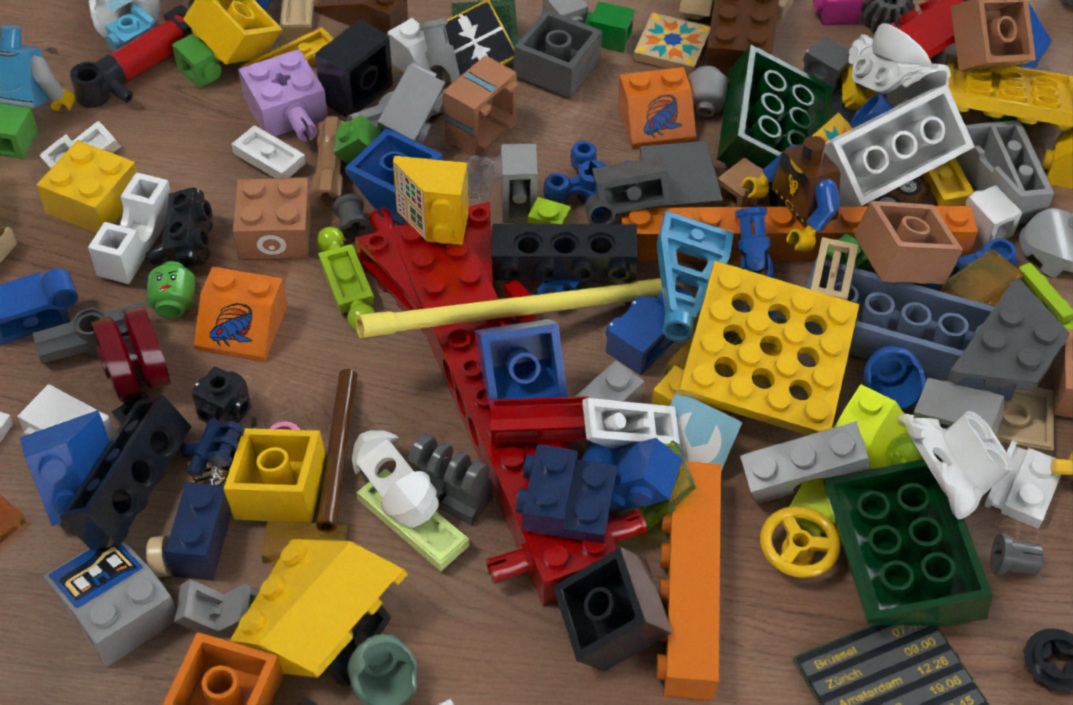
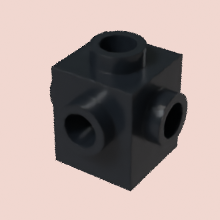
(221, 396)

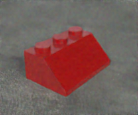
(930, 26)

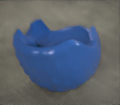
(895, 375)

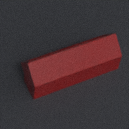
(537, 420)

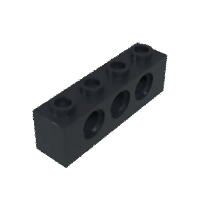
(564, 252)
(126, 473)

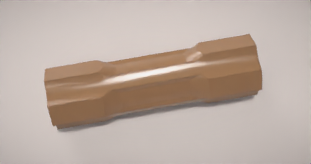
(327, 181)

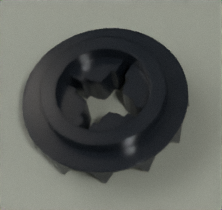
(1038, 652)

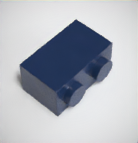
(198, 531)

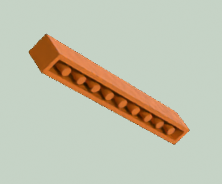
(778, 224)

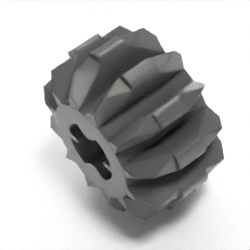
(884, 11)

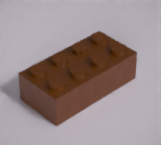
(736, 27)

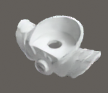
(894, 65)

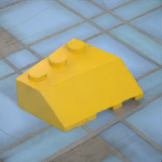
(315, 602)

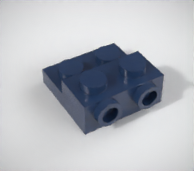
(566, 495)

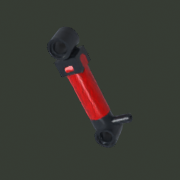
(97, 79)

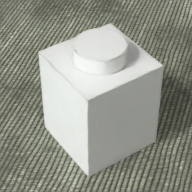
(993, 214)

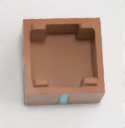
(480, 106)

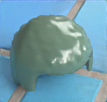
(383, 671)

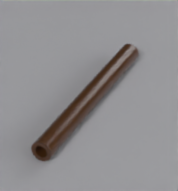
(337, 452)

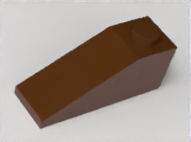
(378, 13)

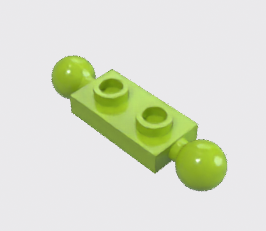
(344, 275)

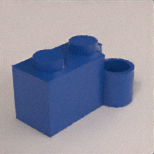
(35, 303)
(638, 334)
(643, 474)

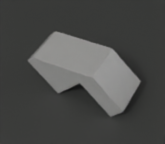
(212, 611)

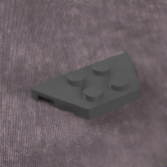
(1013, 343)

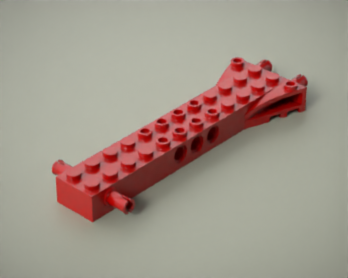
(441, 275)

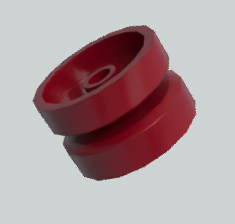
(126, 354)

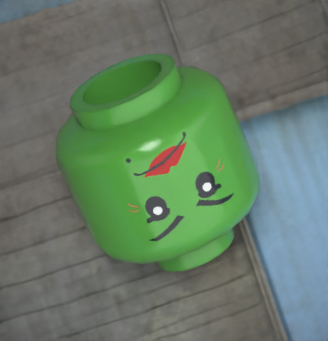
(171, 289)

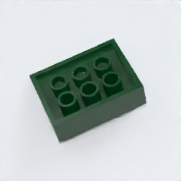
(769, 108)
(907, 548)

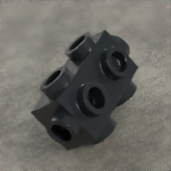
(185, 229)

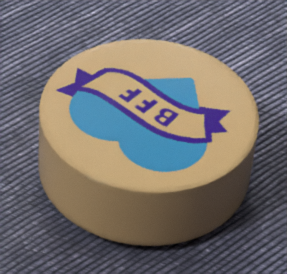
(157, 557)

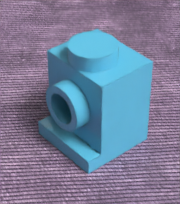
(128, 27)

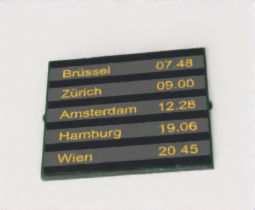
(889, 669)

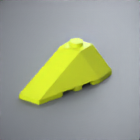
(877, 425)

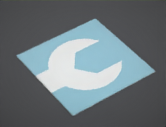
(704, 431)

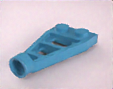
(695, 240)

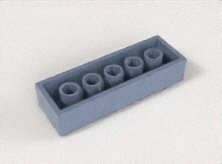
(914, 317)

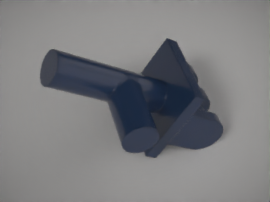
(215, 446)

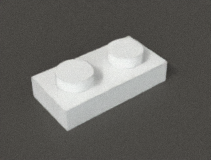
(268, 153)

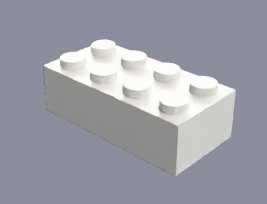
(898, 146)

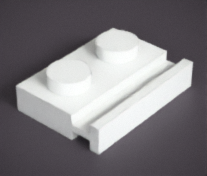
(1026, 488)

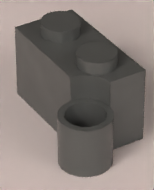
(628, 188)

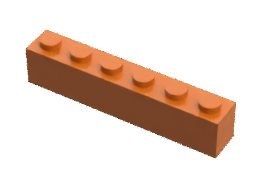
(692, 589)

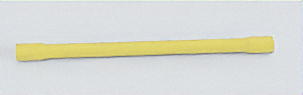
(391, 322)

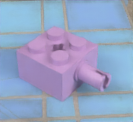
(284, 95)

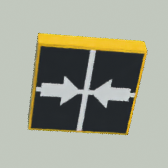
(478, 34)

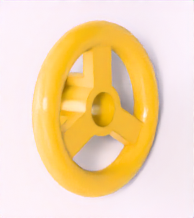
(796, 559)

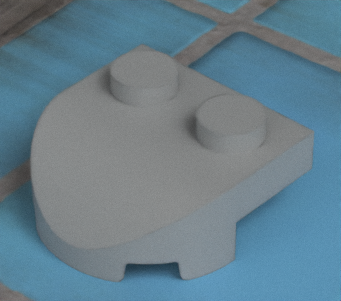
(1050, 240)

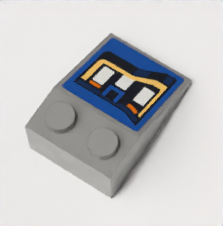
(112, 599)

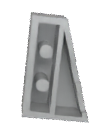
(1007, 160)

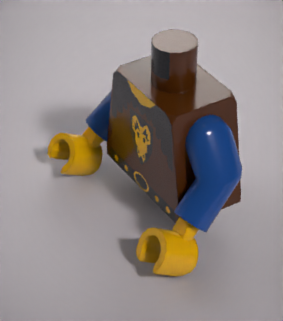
(806, 184)

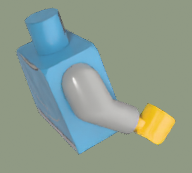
(26, 75)

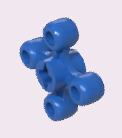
(558, 186)

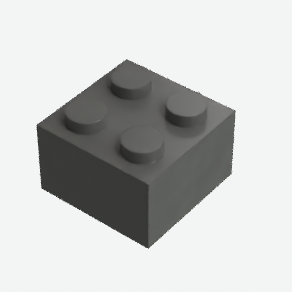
(557, 53)

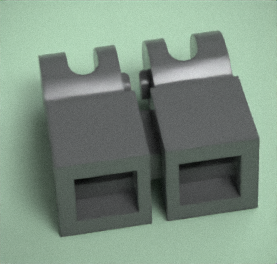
(459, 483)

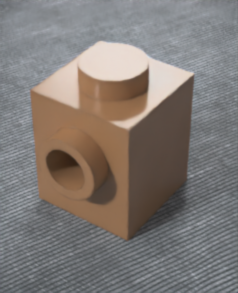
(731, 188)

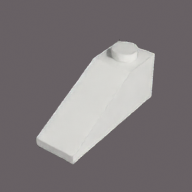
(626, 423)

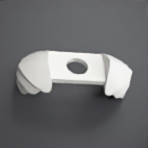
(405, 493)

